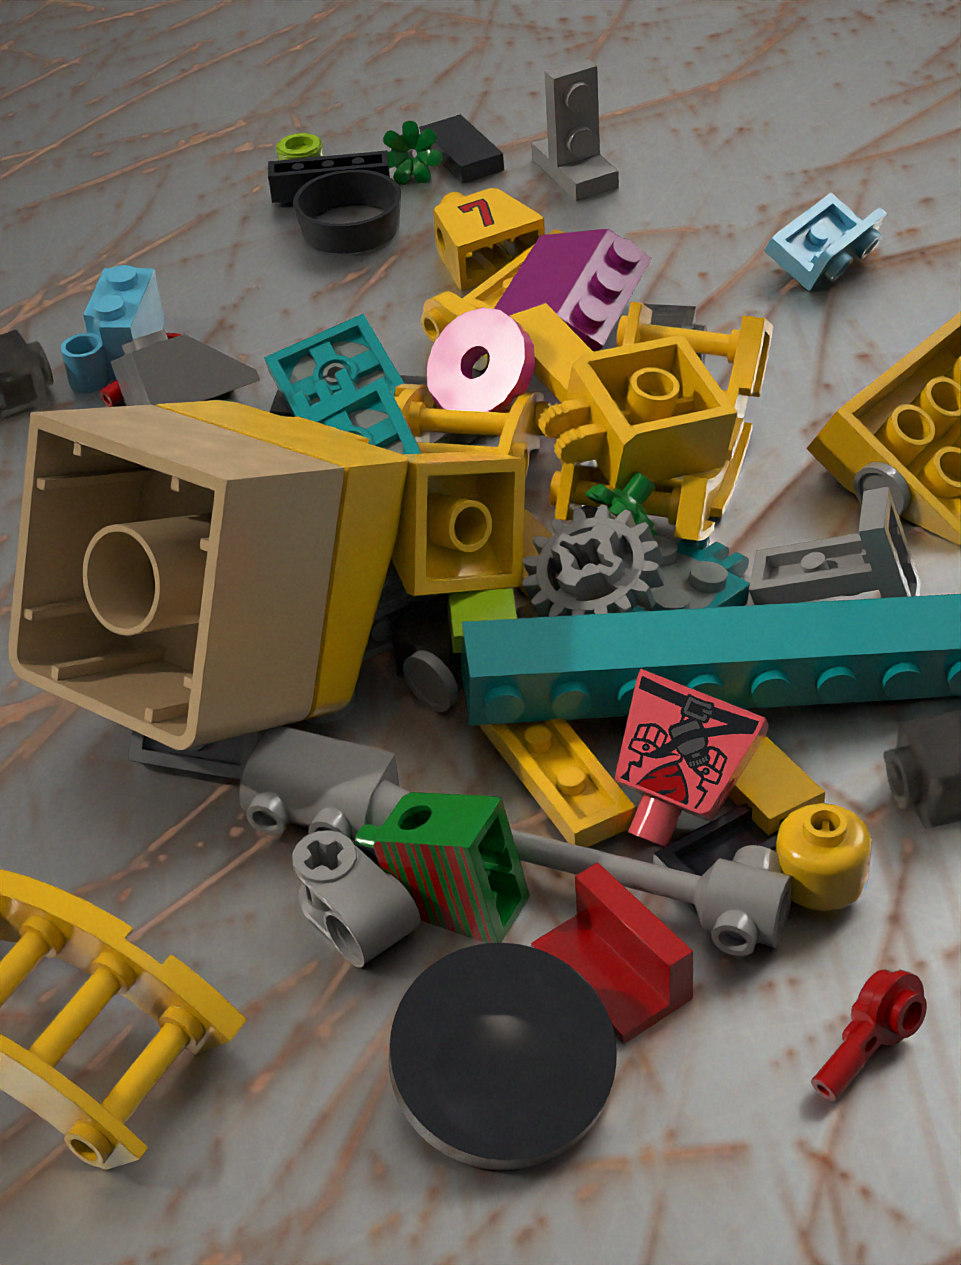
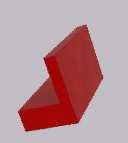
(623, 954)

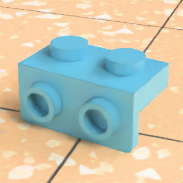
(824, 241)

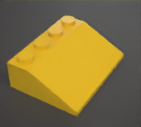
(911, 424)

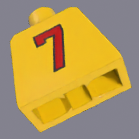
(483, 233)

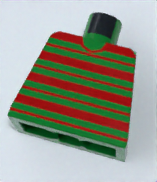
(453, 861)

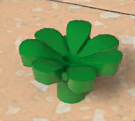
(402, 149)
(630, 498)

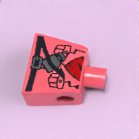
(682, 753)

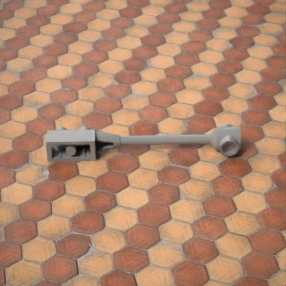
(345, 785)

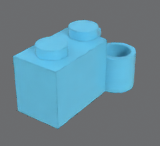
(120, 310)

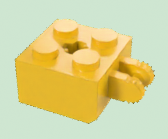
(642, 412)

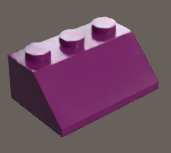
(581, 278)

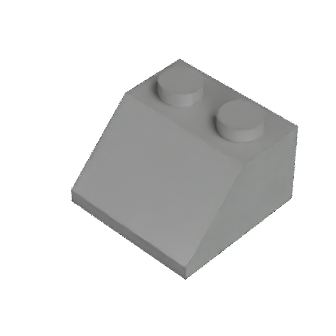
(176, 370)

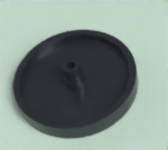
(502, 1056)

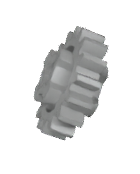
(594, 566)

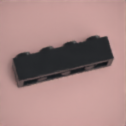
(290, 175)

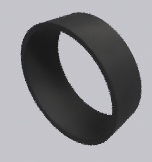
(342, 189)

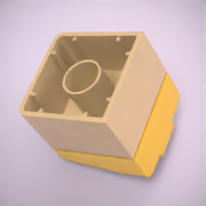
(200, 565)

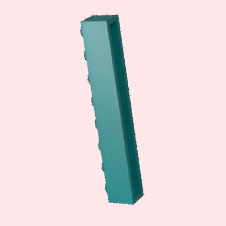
(731, 653)

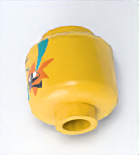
(826, 856)

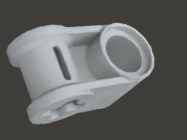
(351, 897)

